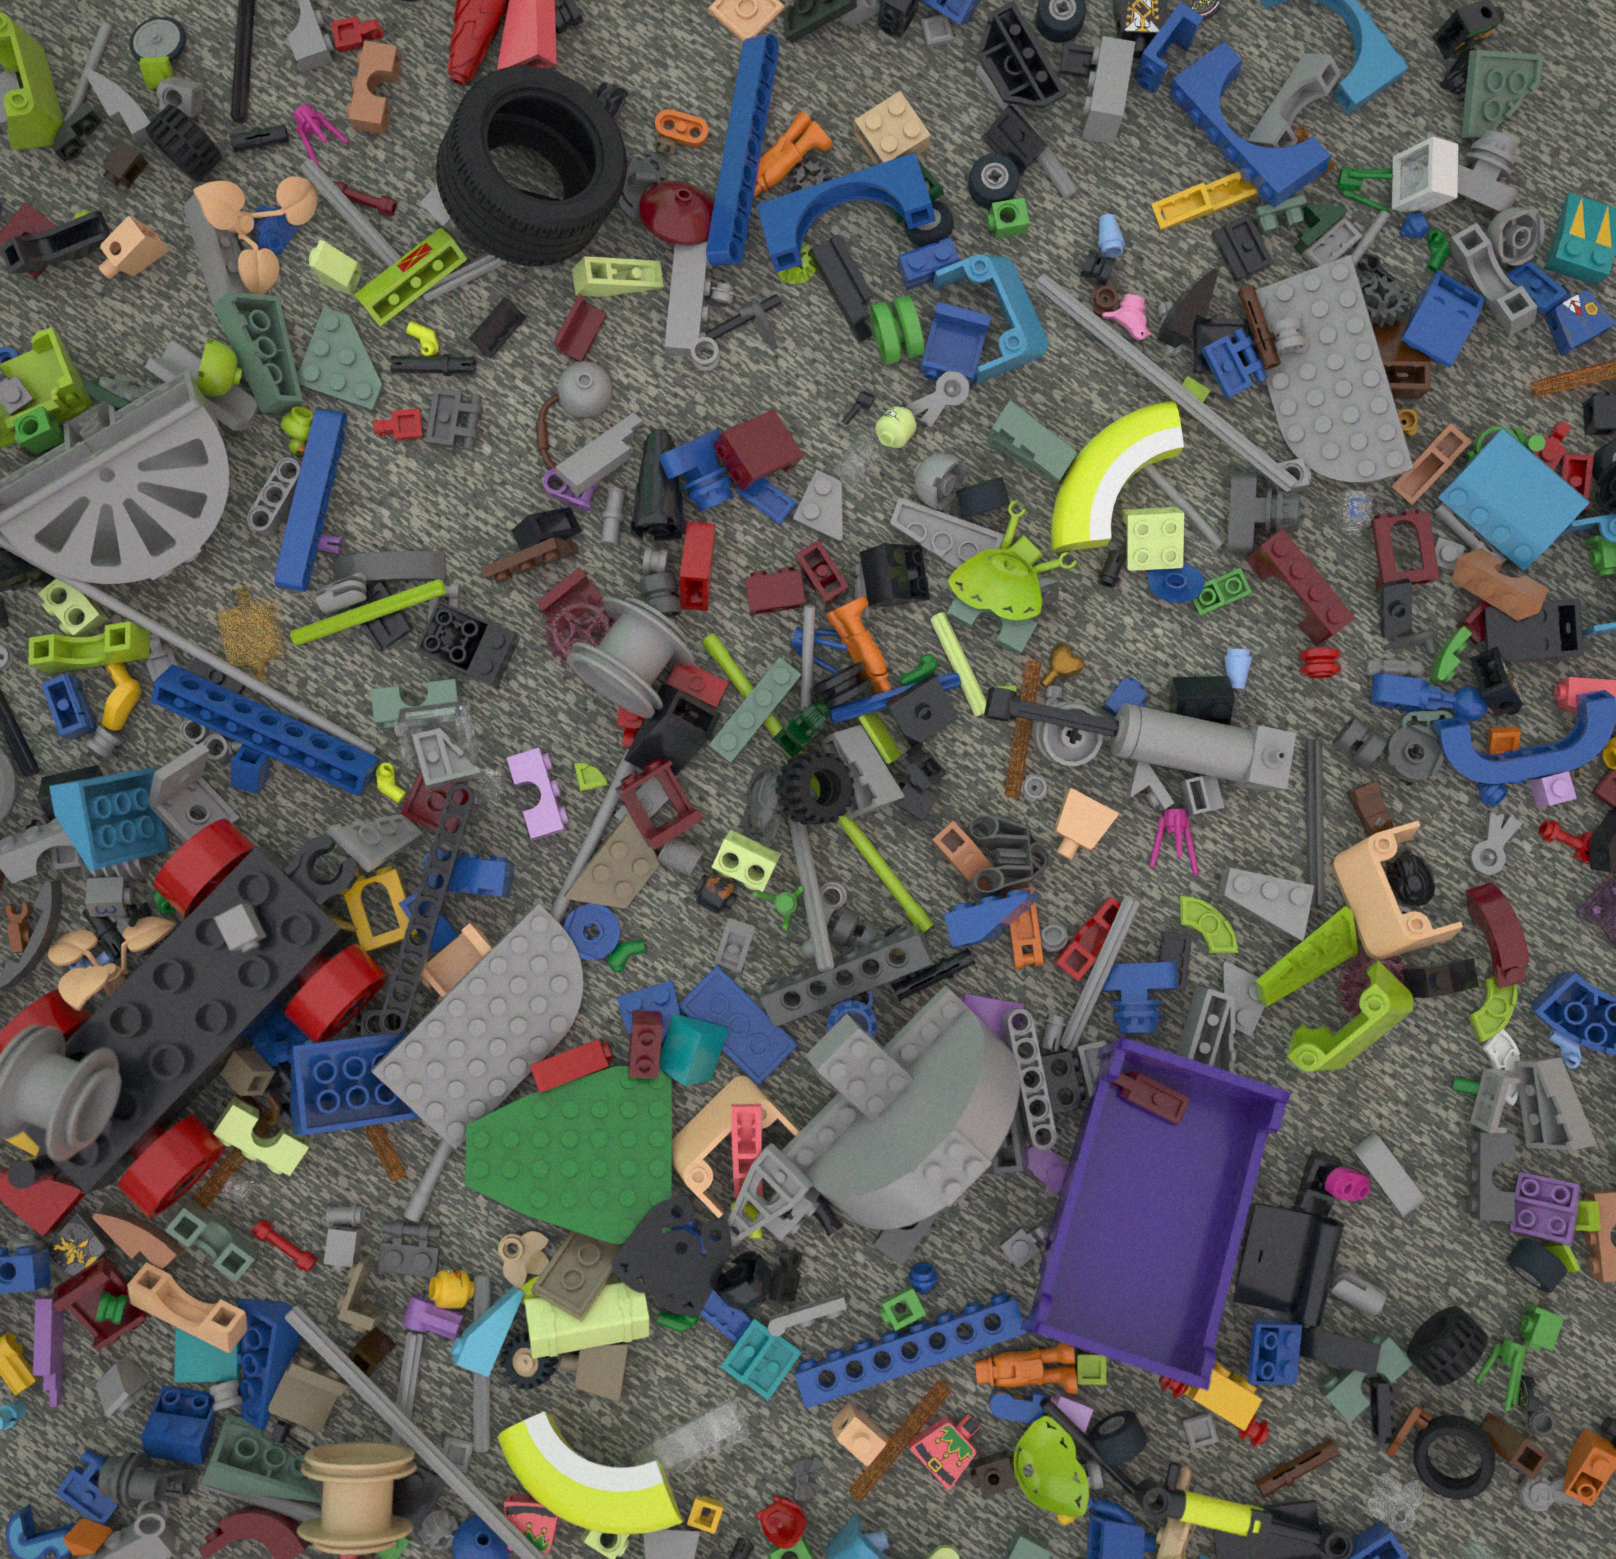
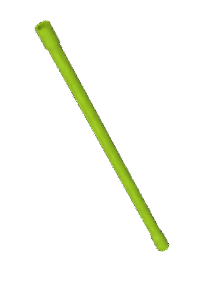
(912, 909)

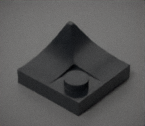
(1211, 331)

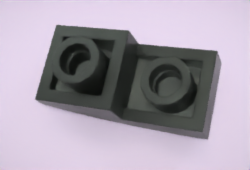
(68, 141)

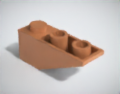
(962, 853)

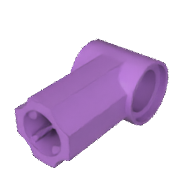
(425, 1315)

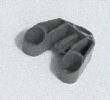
(1014, 851)

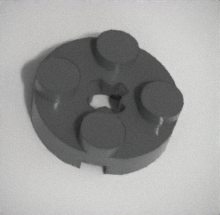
(1427, 748)

